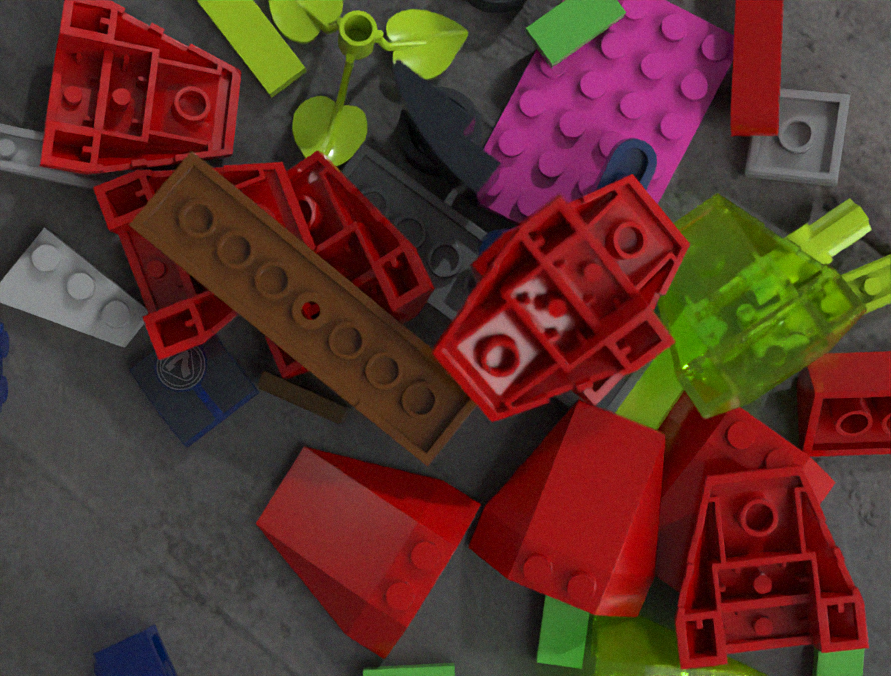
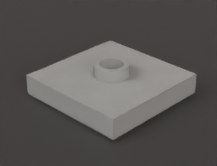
(807, 140)

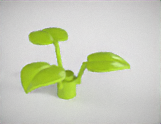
(416, 37)

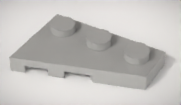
(71, 291)

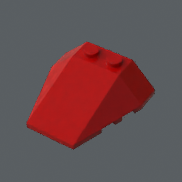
(133, 95)
(637, 238)
(357, 244)
(179, 306)
(548, 318)
(708, 447)
(581, 514)
(366, 539)
(764, 572)

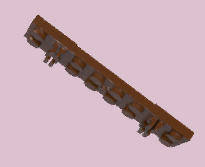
(268, 279)

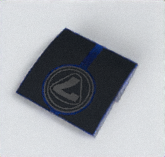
(195, 388)

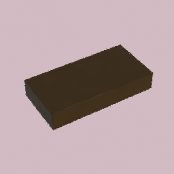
(303, 397)

